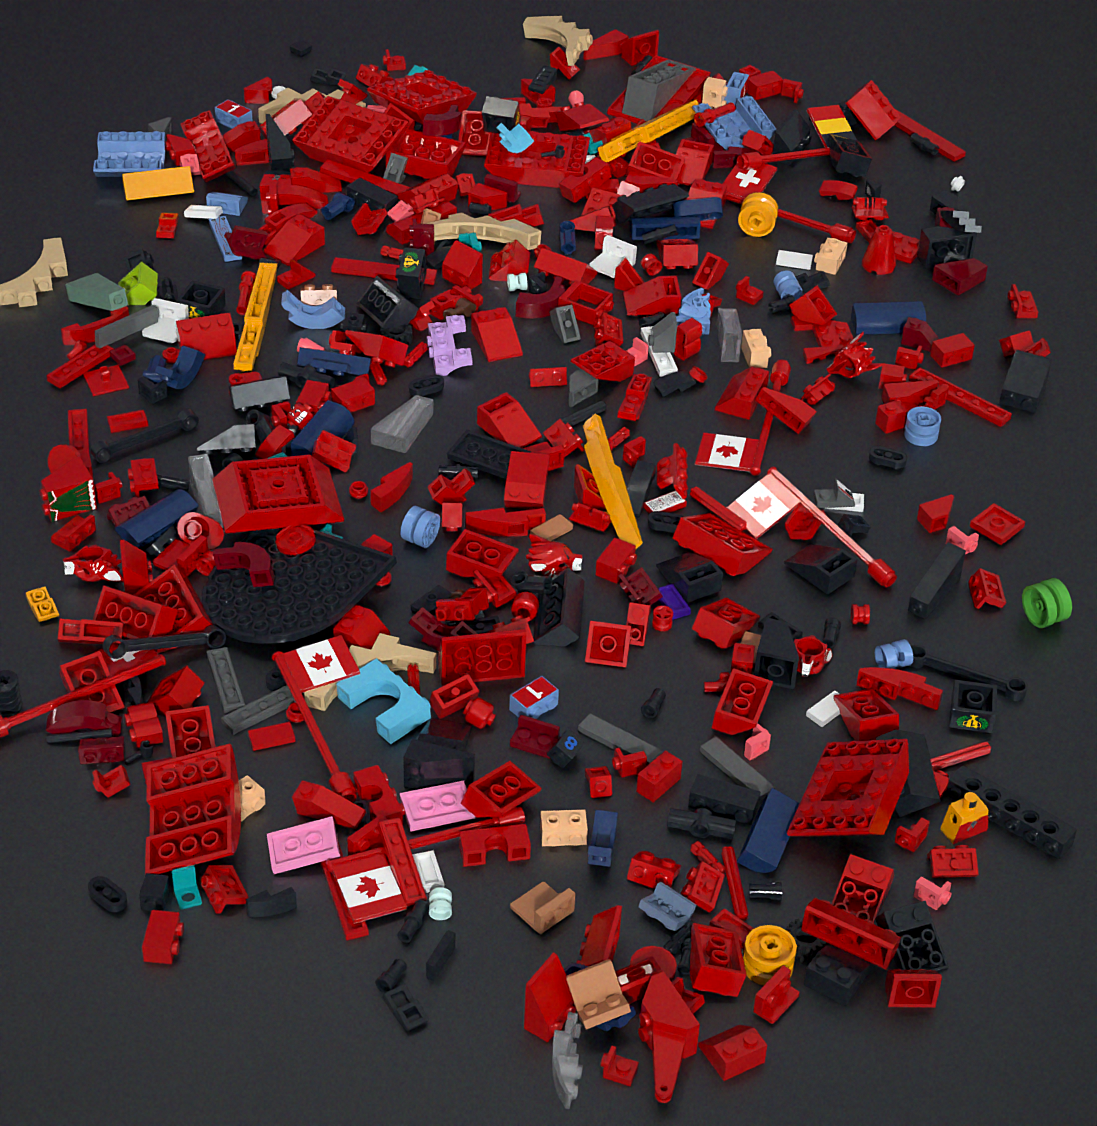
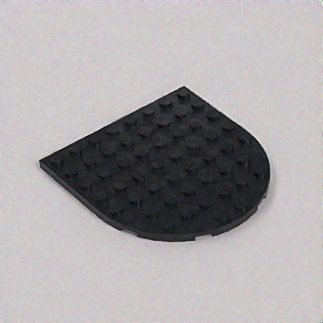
(307, 589)

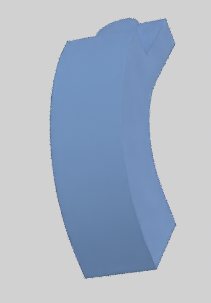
(313, 316)

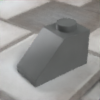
(565, 323)
(664, 335)
(581, 386)

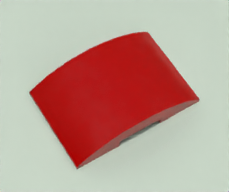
(192, 809)

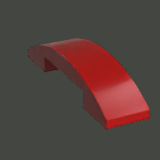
(86, 333)

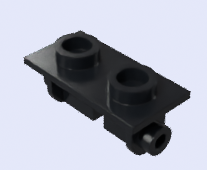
(167, 290)

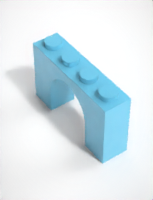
(380, 680)

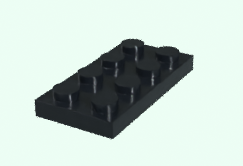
(482, 451)

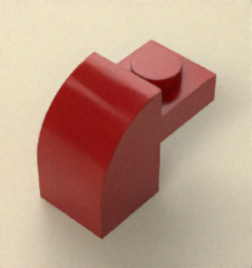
(452, 490)

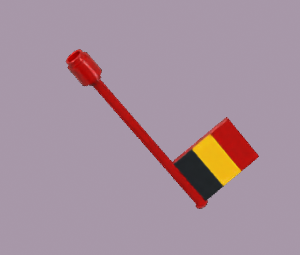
(825, 120)

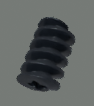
(9, 694)

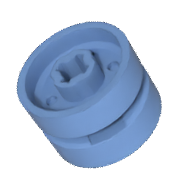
(922, 426)
(420, 526)

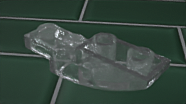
(566, 1061)

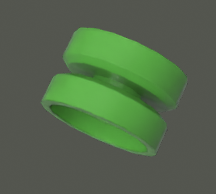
(1046, 602)

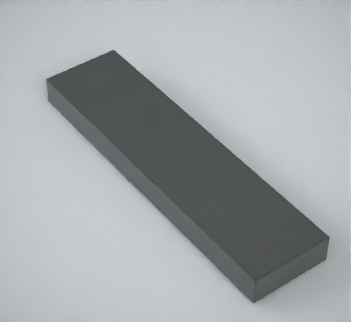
(126, 326)
(225, 679)
(258, 710)
(616, 738)
(735, 766)

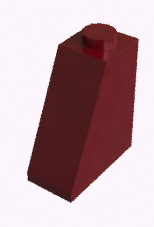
(960, 275)

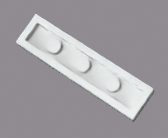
(663, 361)

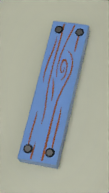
(219, 227)

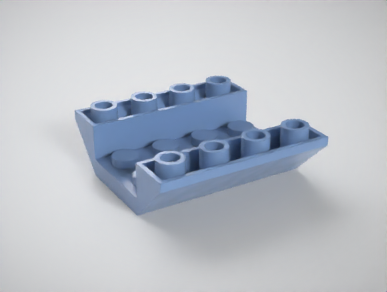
(731, 128)
(129, 153)

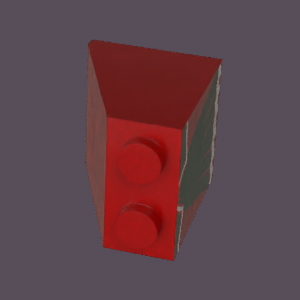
(68, 491)

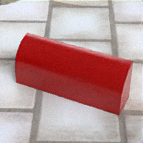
(400, 229)

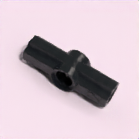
(301, 375)
(701, 823)

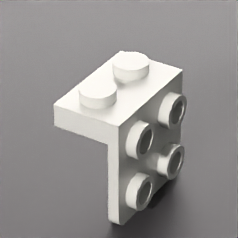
(613, 253)
(168, 314)

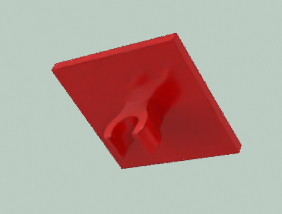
(105, 380)

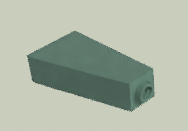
(97, 292)

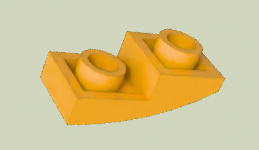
(41, 604)

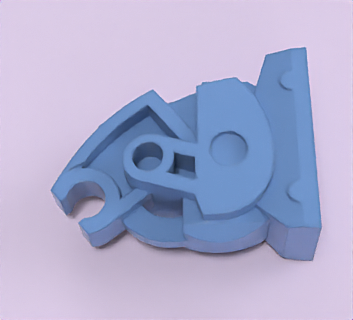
(694, 308)

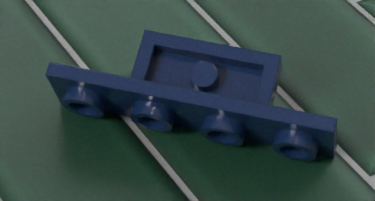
(333, 362)

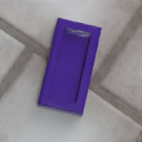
(674, 600)

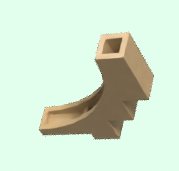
(563, 33)
(287, 96)
(487, 229)
(38, 278)
(388, 652)

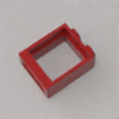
(590, 294)

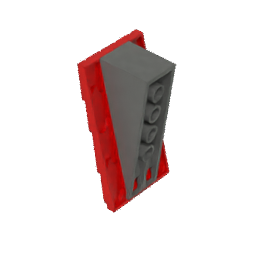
(658, 89)

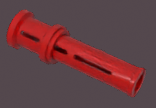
(710, 115)
(245, 291)

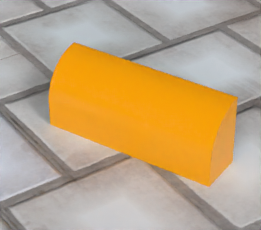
(157, 183)

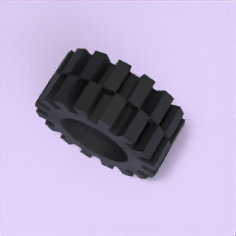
(400, 333)
(804, 950)

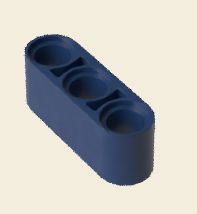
(703, 208)

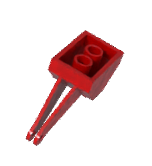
(669, 1032)

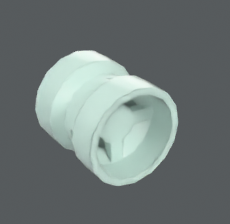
(517, 282)
(440, 903)

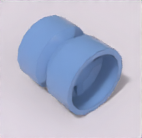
(787, 284)
(895, 655)

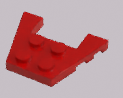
(830, 338)

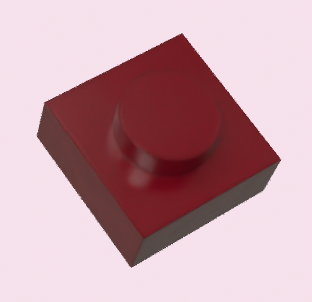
(122, 355)

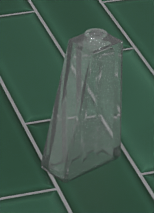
(729, 334)
(403, 425)
(202, 487)

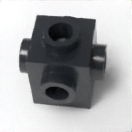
(353, 322)

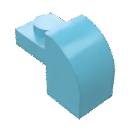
(516, 139)

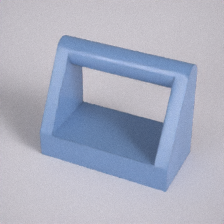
(230, 203)

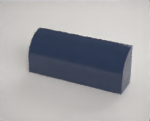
(686, 226)
(885, 316)
(331, 418)
(156, 519)
(768, 833)

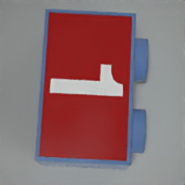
(737, 87)
(232, 114)
(534, 698)

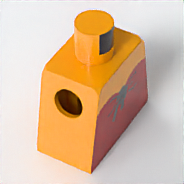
(965, 818)

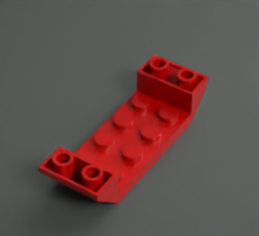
(209, 146)

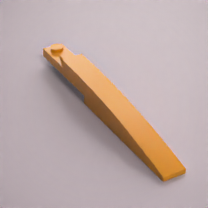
(647, 131)
(256, 317)
(610, 482)

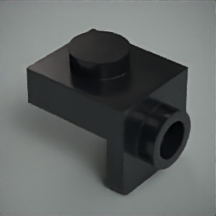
(537, 283)

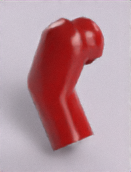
(79, 347)
(719, 685)

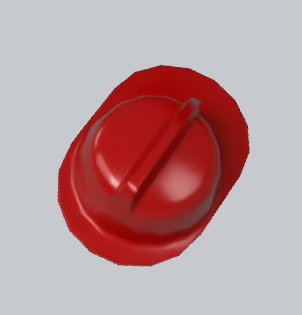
(194, 524)

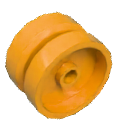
(758, 214)
(767, 951)

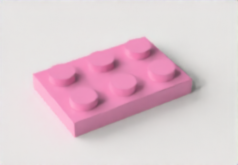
(435, 806)
(303, 845)

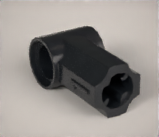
(262, 423)
(531, 583)

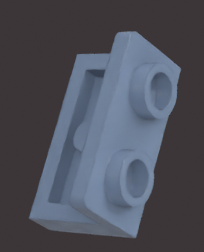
(668, 907)

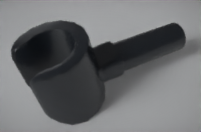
(558, 153)
(145, 751)

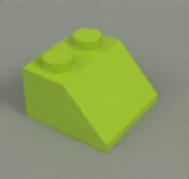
(140, 285)

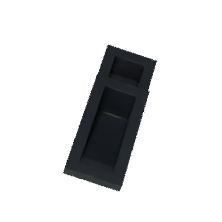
(640, 485)

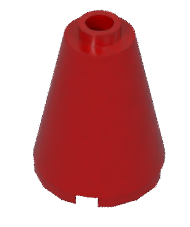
(880, 252)

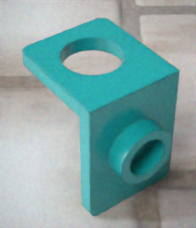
(185, 882)

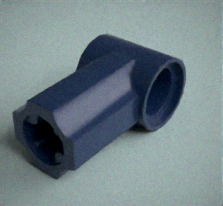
(338, 204)
(567, 237)
(150, 373)

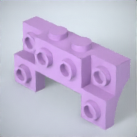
(442, 345)

